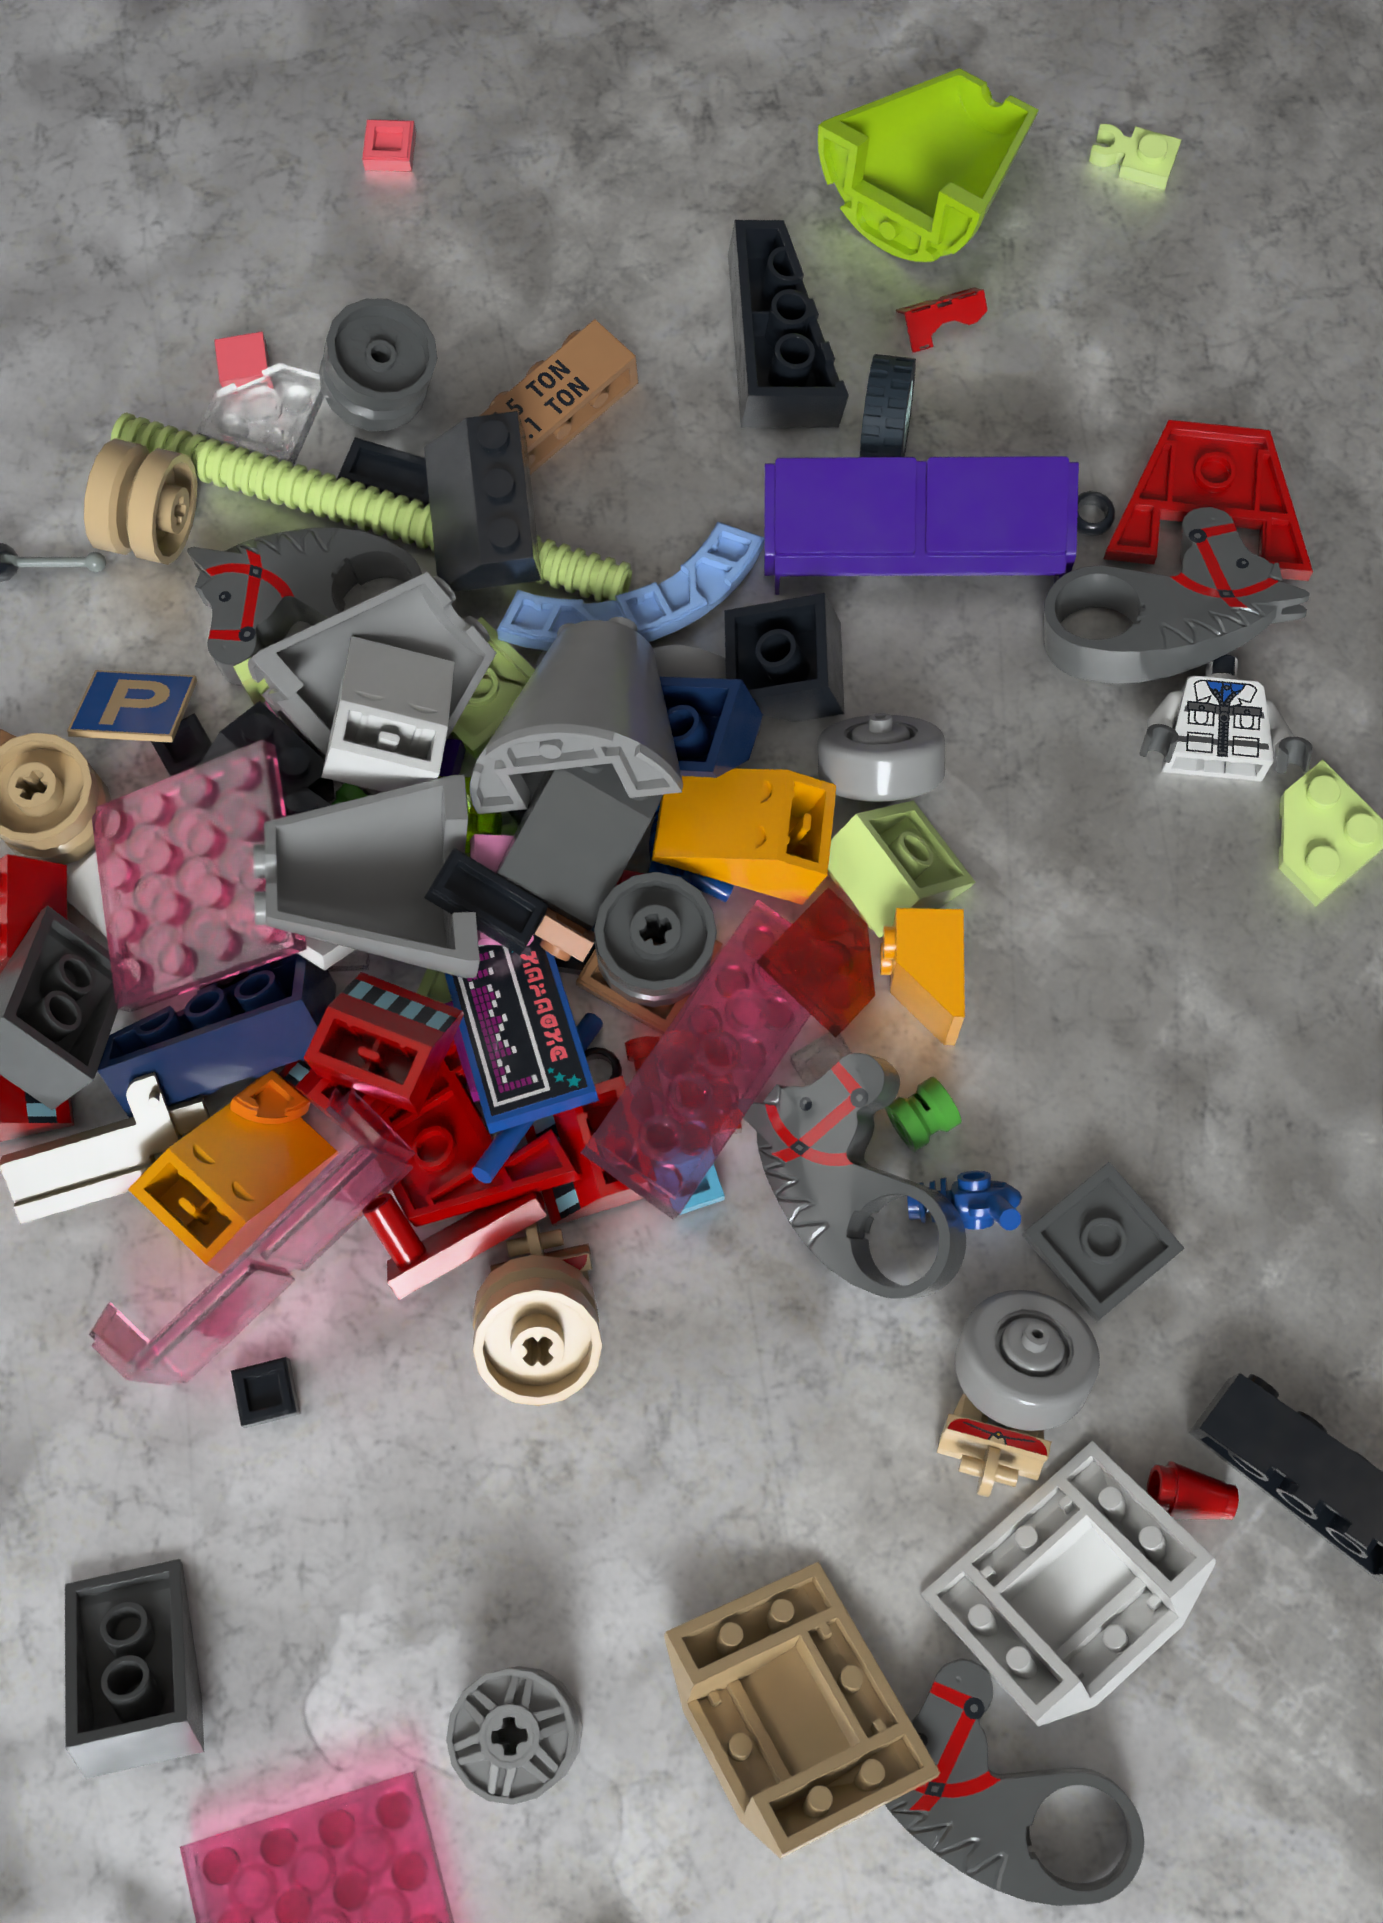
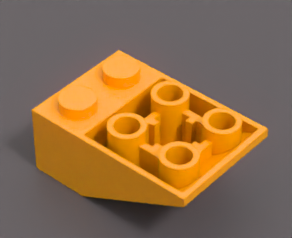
(750, 830)
(231, 1181)

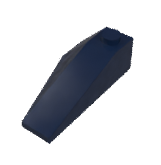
(710, 723)

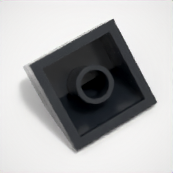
(788, 656)
(296, 760)

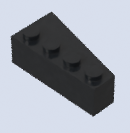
(779, 349)
(1298, 1467)

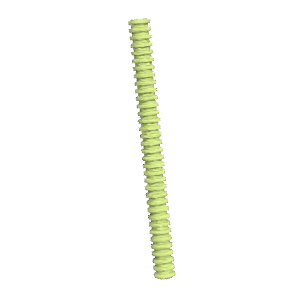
(355, 503)

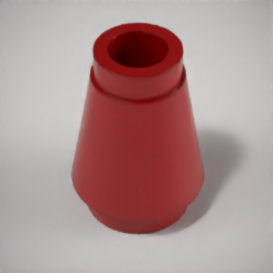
(1191, 1494)

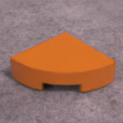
(270, 1101)

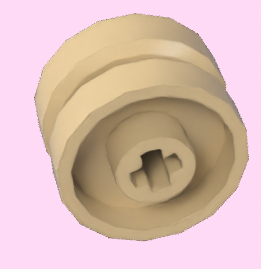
(140, 501)
(48, 798)
(536, 1330)

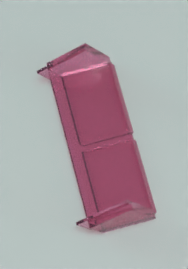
(265, 1267)

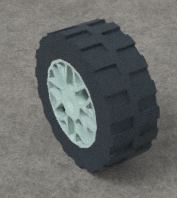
(888, 406)

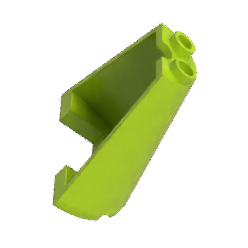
(923, 162)

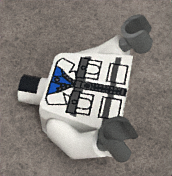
(1223, 728)

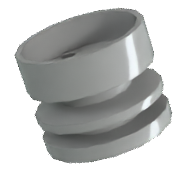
(537, 1704)

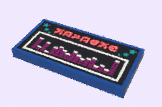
(521, 1037)

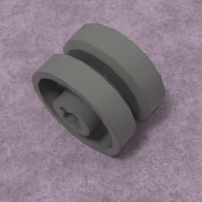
(377, 364)
(660, 908)

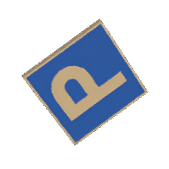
(132, 706)

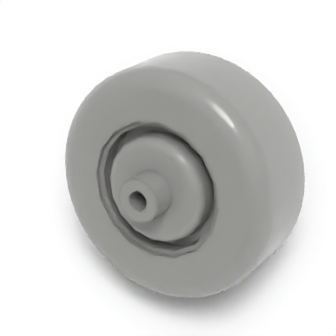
(882, 757)
(1026, 1360)

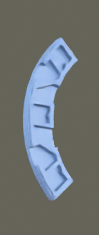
(655, 608)

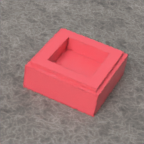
(389, 145)
(241, 358)

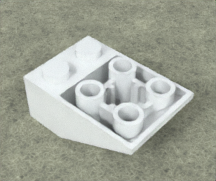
(389, 717)

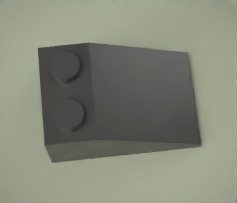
(577, 840)
(55, 1010)
(130, 1670)

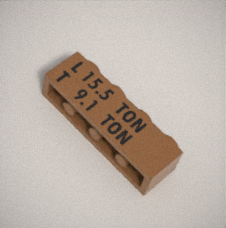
(569, 390)

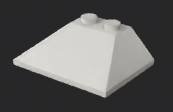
(1073, 1588)

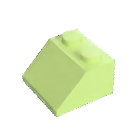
(893, 862)

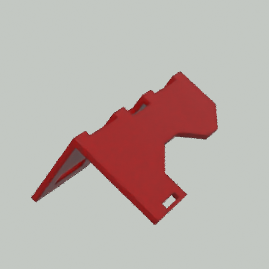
(925, 322)

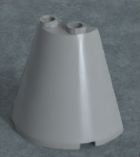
(416, 616)
(583, 706)
(363, 872)

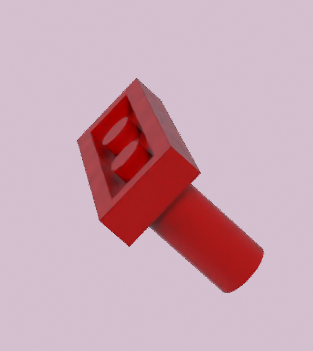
(420, 1262)

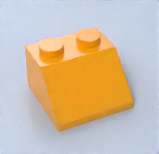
(927, 967)

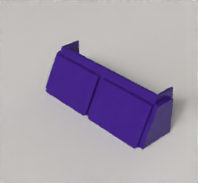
(920, 516)

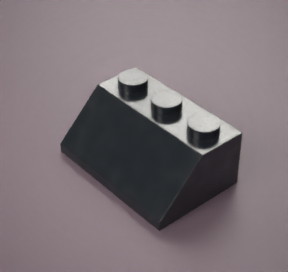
(482, 504)

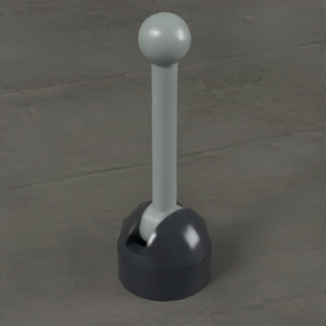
(11, 562)

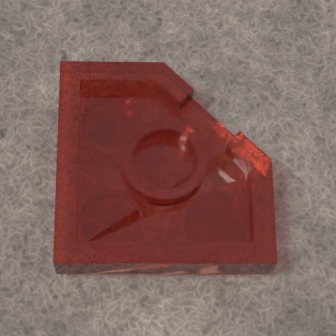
(825, 962)

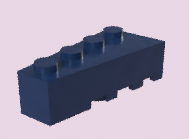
(222, 1033)

